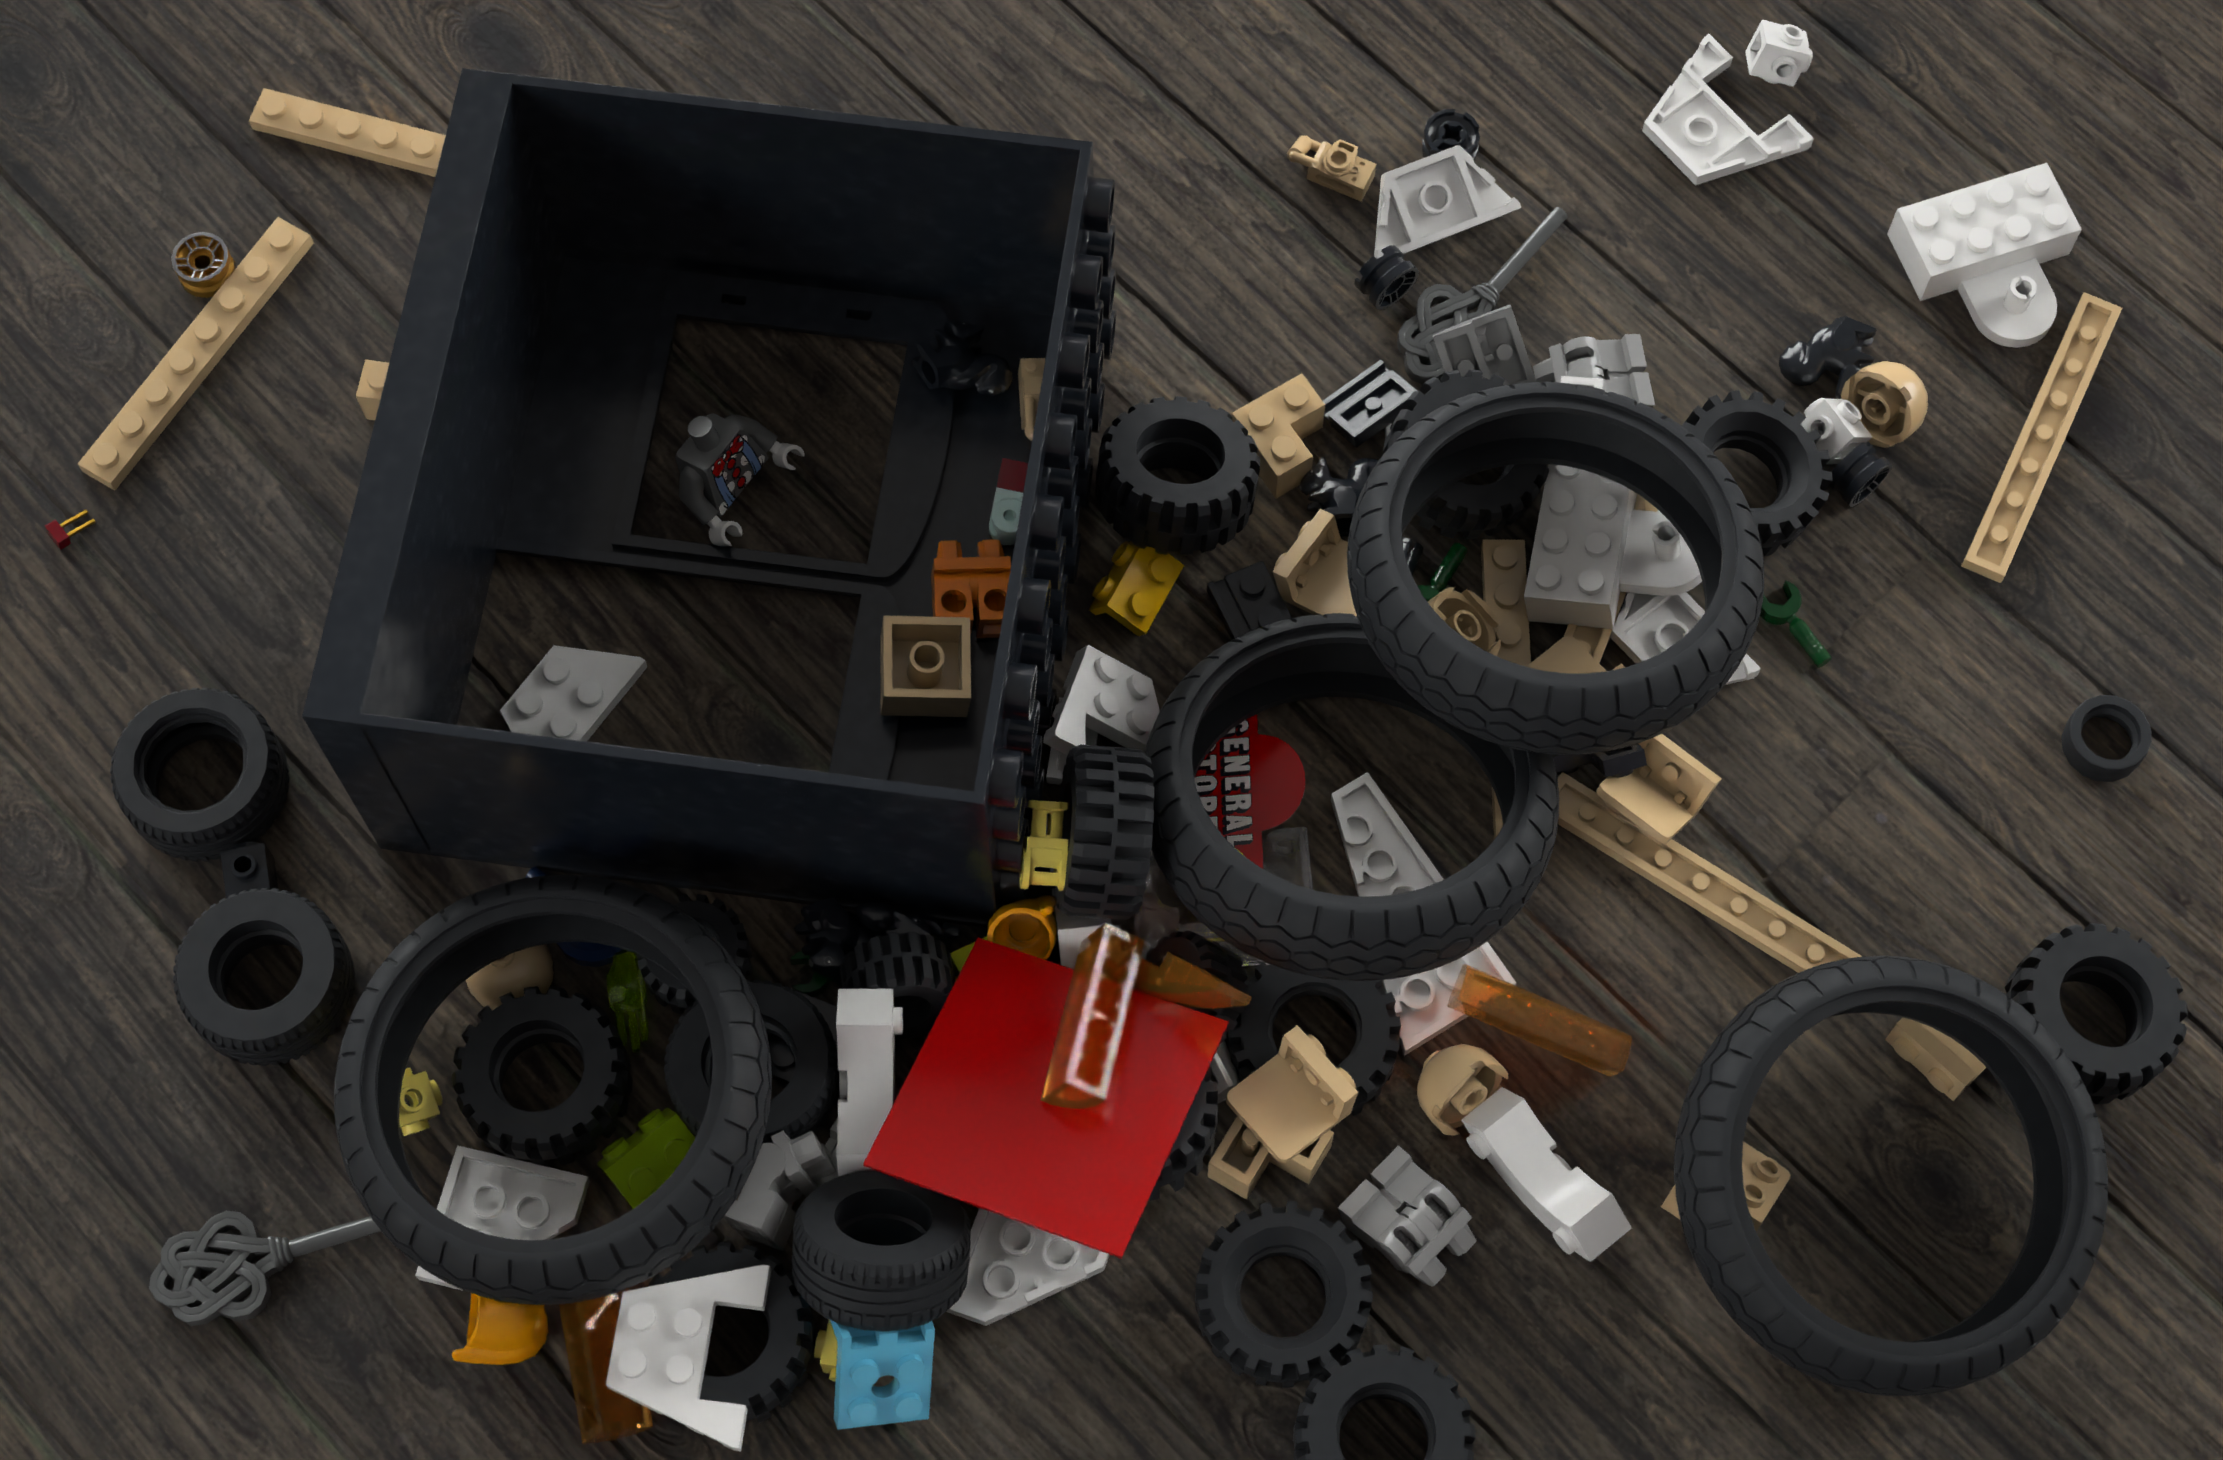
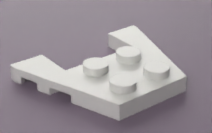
(1705, 134)
(1106, 700)
(665, 1346)

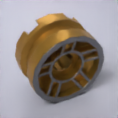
(200, 251)

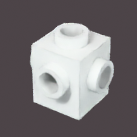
(1778, 53)
(1838, 425)

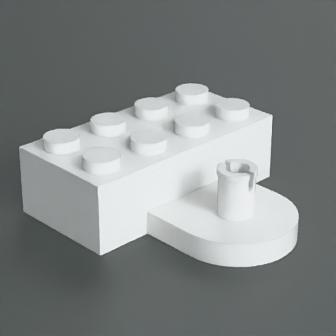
(1990, 249)
(1595, 547)

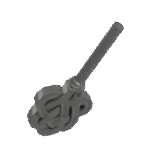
(1454, 305)
(217, 1292)

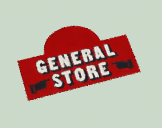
(1250, 786)

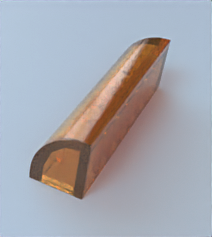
(1093, 1019)
(1540, 1021)
(589, 1341)

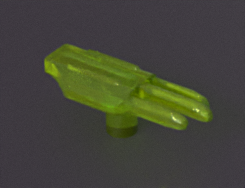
(627, 996)

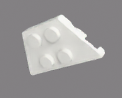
(1436, 200)
(1657, 622)
(571, 692)

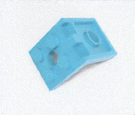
(866, 1357)

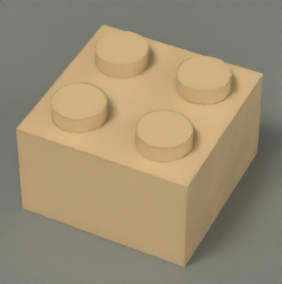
(925, 666)

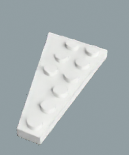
(1391, 862)

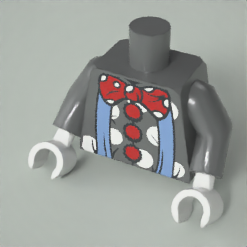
(720, 463)

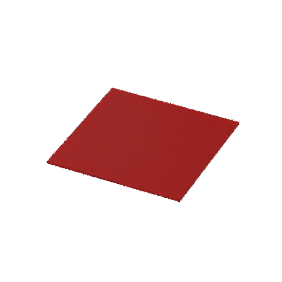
(976, 1116)

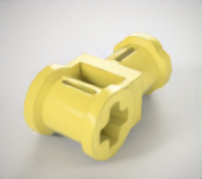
(1044, 849)

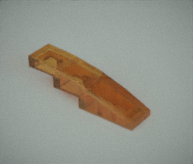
(1186, 984)

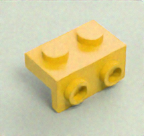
(1136, 586)

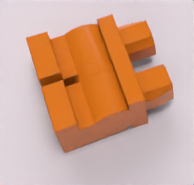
(971, 583)

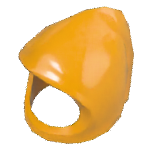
(1026, 926)
(502, 1332)

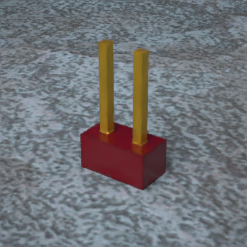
(58, 534)

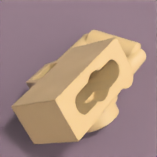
(1334, 166)
(1029, 382)

